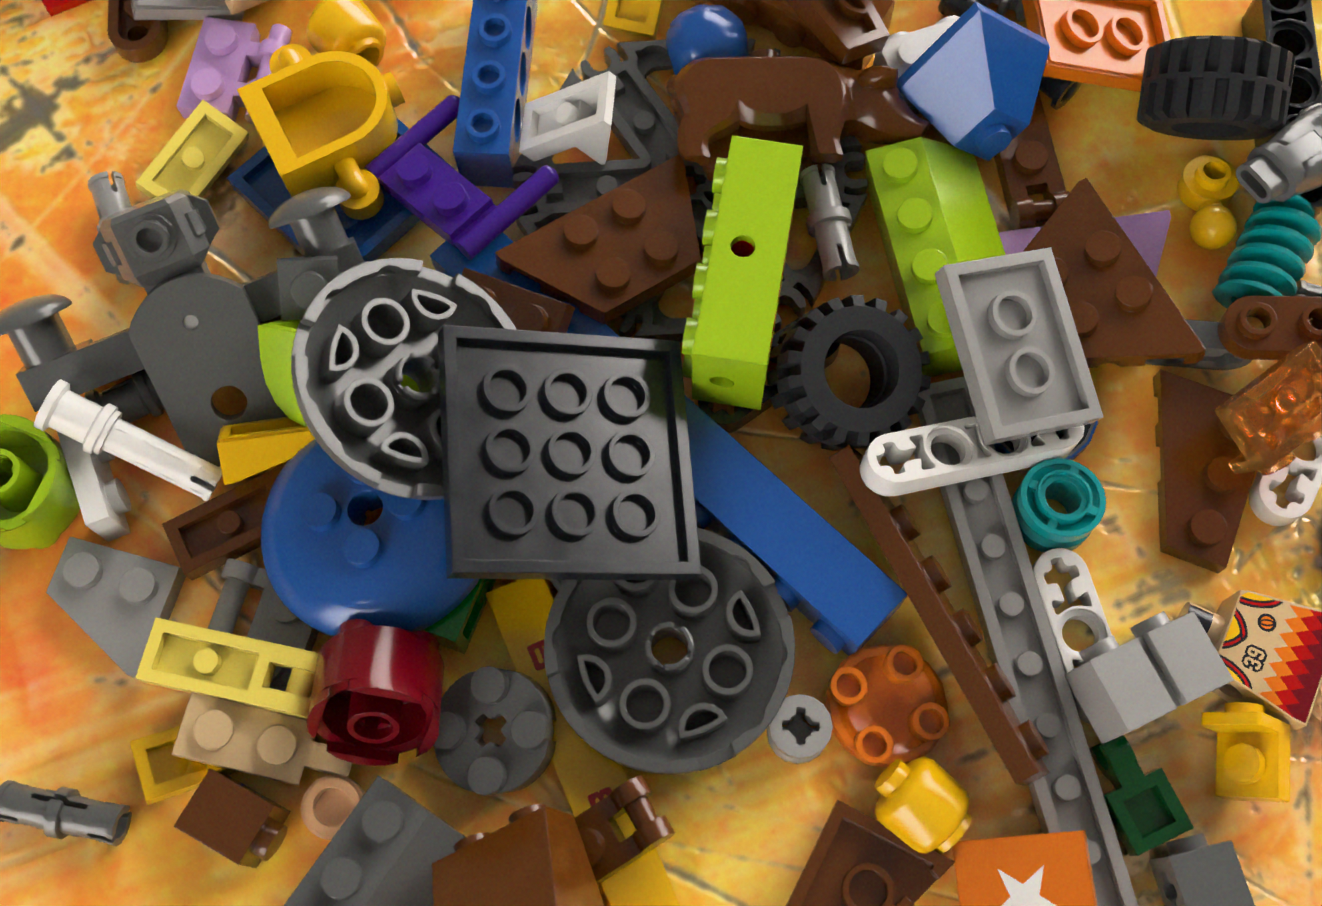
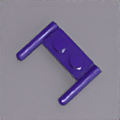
(442, 195)

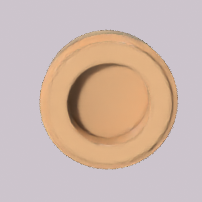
(329, 804)

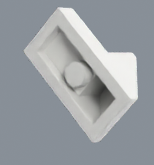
(570, 119)

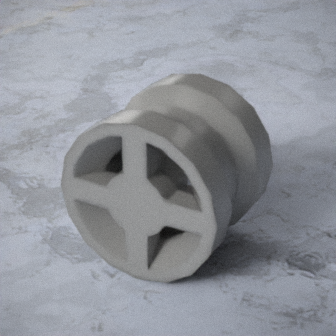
(798, 741)

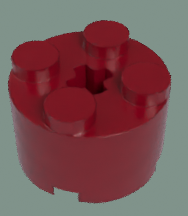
(377, 693)

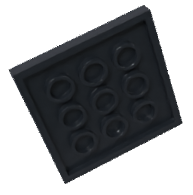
(565, 457)

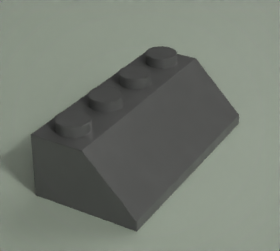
(379, 854)

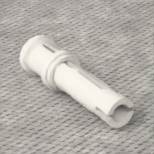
(103, 429)

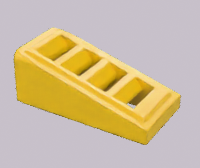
(258, 446)

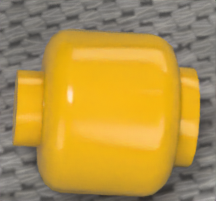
(346, 28)
(922, 805)

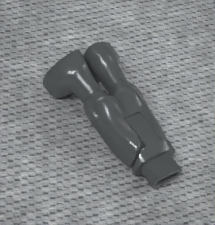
(1288, 161)

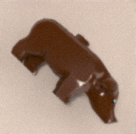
(786, 101)

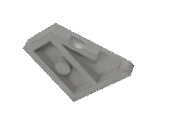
(115, 597)

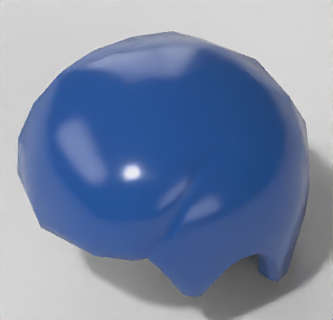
(705, 33)

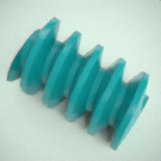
(1270, 251)

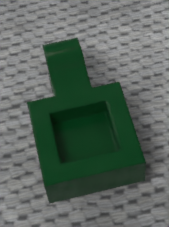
(1140, 804)

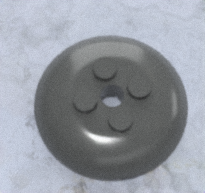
(351, 364)
(681, 712)

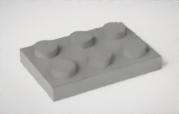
(1018, 345)

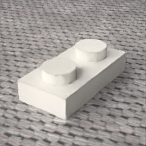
(99, 495)

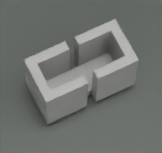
(1146, 676)

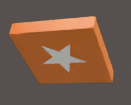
(1025, 870)

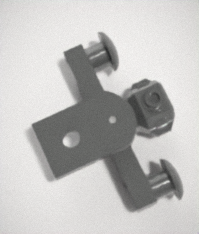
(192, 325)

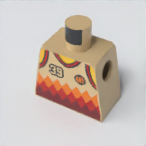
(1269, 651)

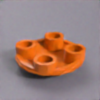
(887, 705)

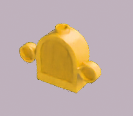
(326, 122)

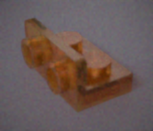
(1276, 412)

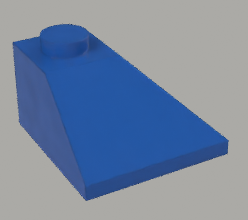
(978, 81)

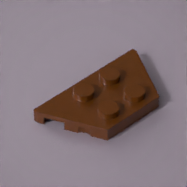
(615, 246)
(1111, 289)

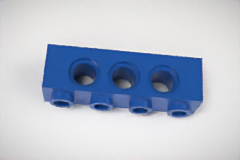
(494, 90)

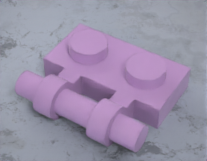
(224, 62)

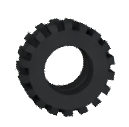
(1216, 88)
(891, 362)

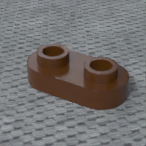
(132, 38)
(1284, 325)

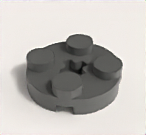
(527, 730)

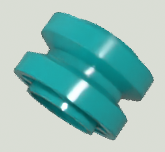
(1073, 488)

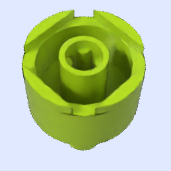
(34, 486)

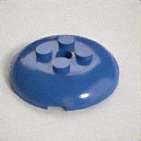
(340, 570)

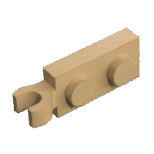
(251, 741)

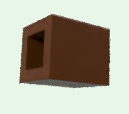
(234, 820)

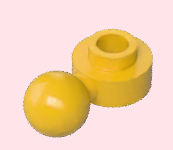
(1208, 188)

